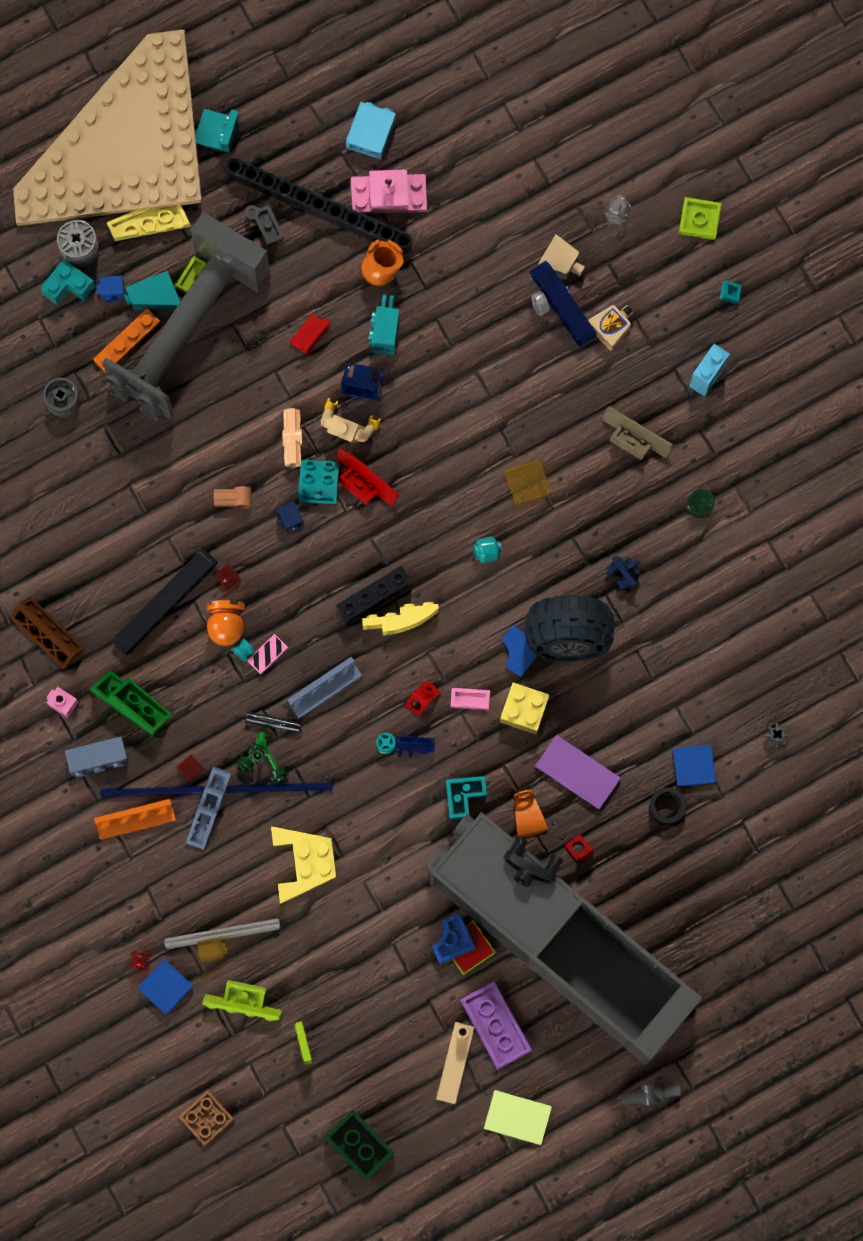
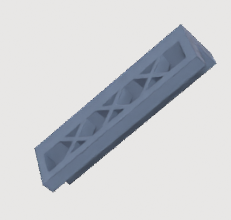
(324, 688)

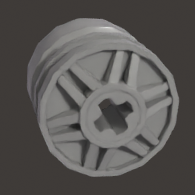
(78, 253)

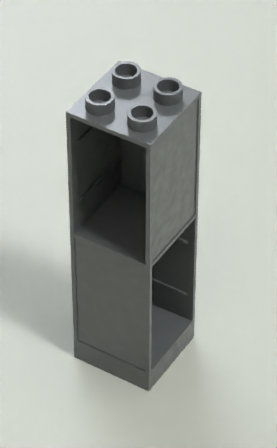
(563, 939)

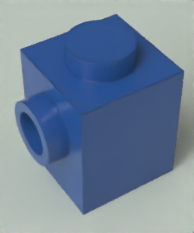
(111, 289)

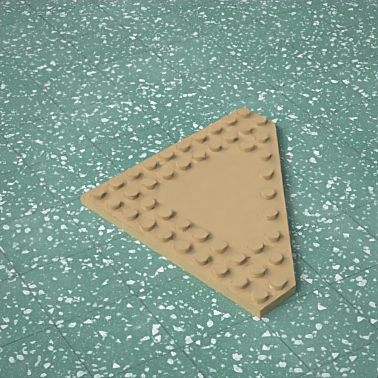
(125, 147)

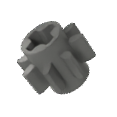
(777, 741)

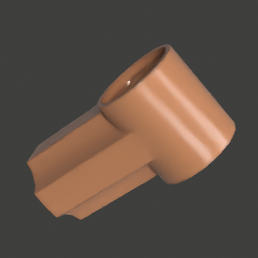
(238, 497)

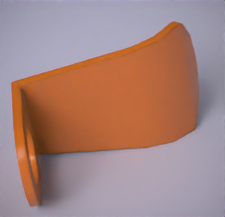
(528, 815)

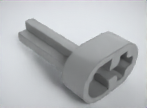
(541, 303)

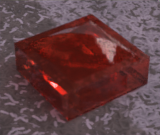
(226, 577)
(190, 768)

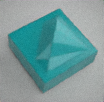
(730, 292)

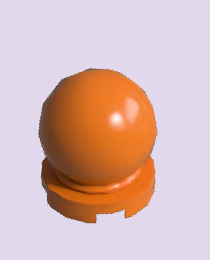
(382, 262)
(225, 623)

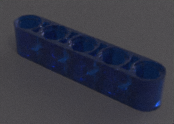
(563, 303)

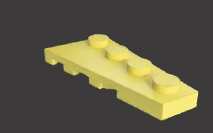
(148, 222)

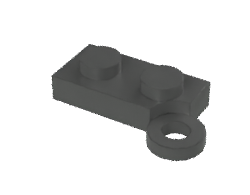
(266, 223)

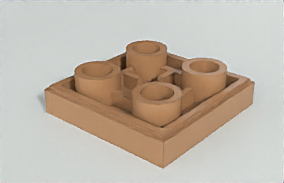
(206, 1118)

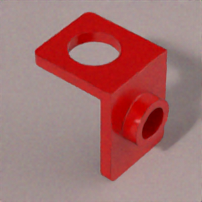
(424, 695)
(585, 855)

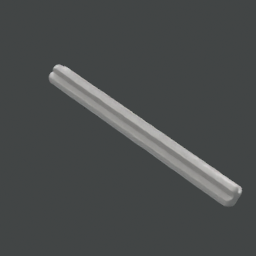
(224, 933)

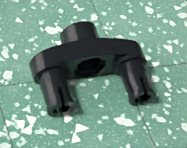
(528, 871)

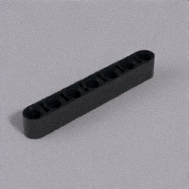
(164, 602)

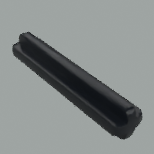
(273, 722)

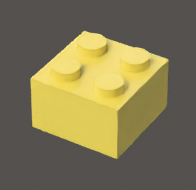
(524, 708)

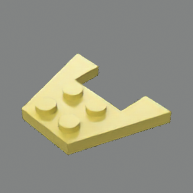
(312, 861)

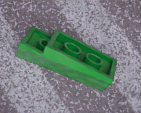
(131, 702)

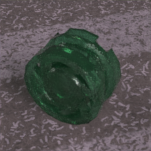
(701, 503)

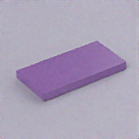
(577, 772)
(496, 1025)

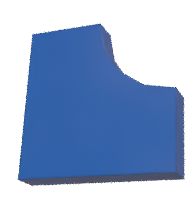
(519, 652)
(454, 940)

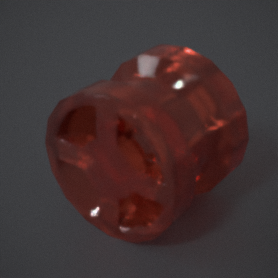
(138, 960)

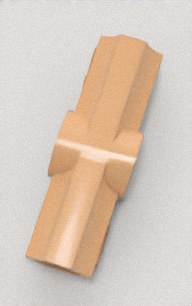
(292, 438)

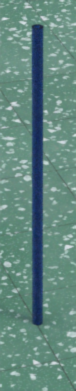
(229, 789)

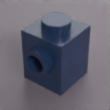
(290, 517)

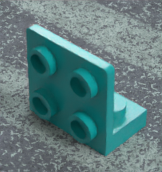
(217, 130)
(318, 482)

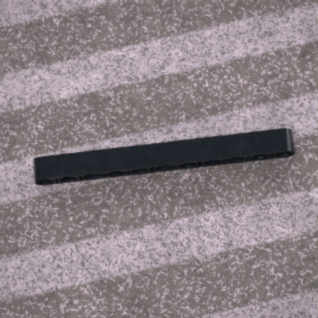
(312, 199)

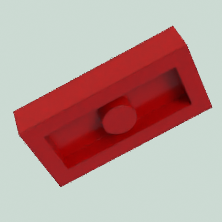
(310, 334)

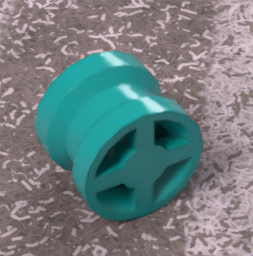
(243, 650)
(386, 739)

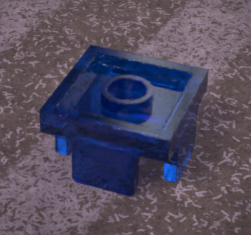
(361, 382)

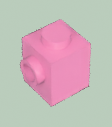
(61, 701)

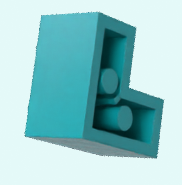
(66, 279)
(460, 792)

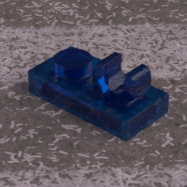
(420, 744)

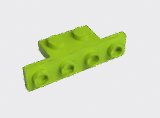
(243, 999)

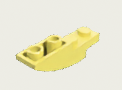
(409, 618)

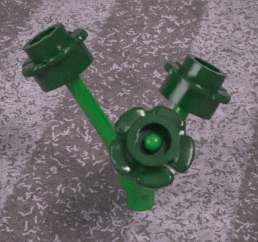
(258, 754)

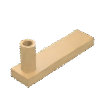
(455, 1063)

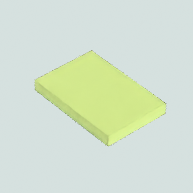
(517, 1117)

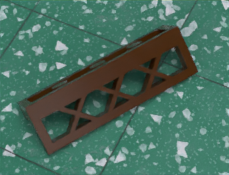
(48, 628)

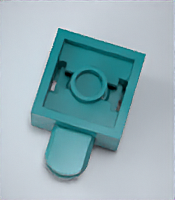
(385, 325)

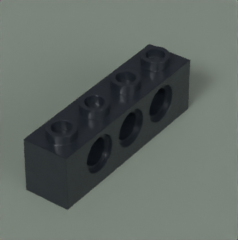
(374, 595)

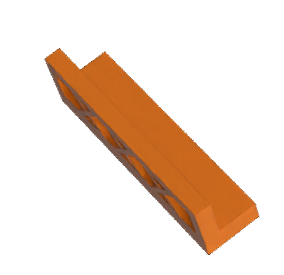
(135, 819)

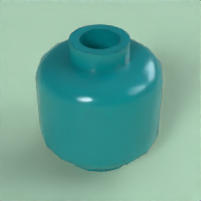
(487, 549)

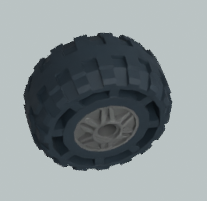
(569, 628)

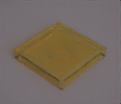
(527, 482)

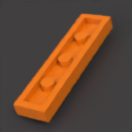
(128, 338)

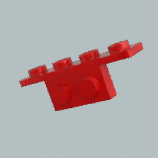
(362, 480)

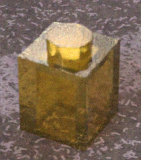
(211, 950)

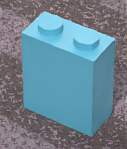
(371, 130)
(709, 370)

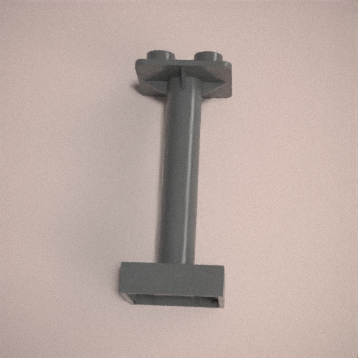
(226, 256)

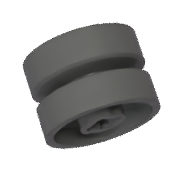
(53, 392)

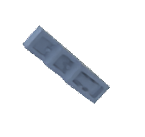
(208, 808)

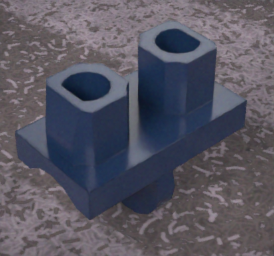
(619, 565)

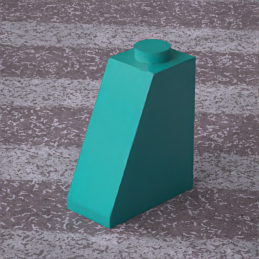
(153, 294)

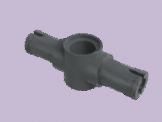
(650, 1094)

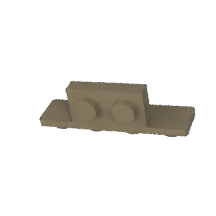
(633, 436)

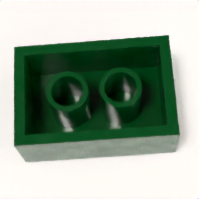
(359, 1145)

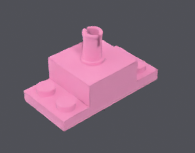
(389, 192)

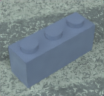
(96, 757)

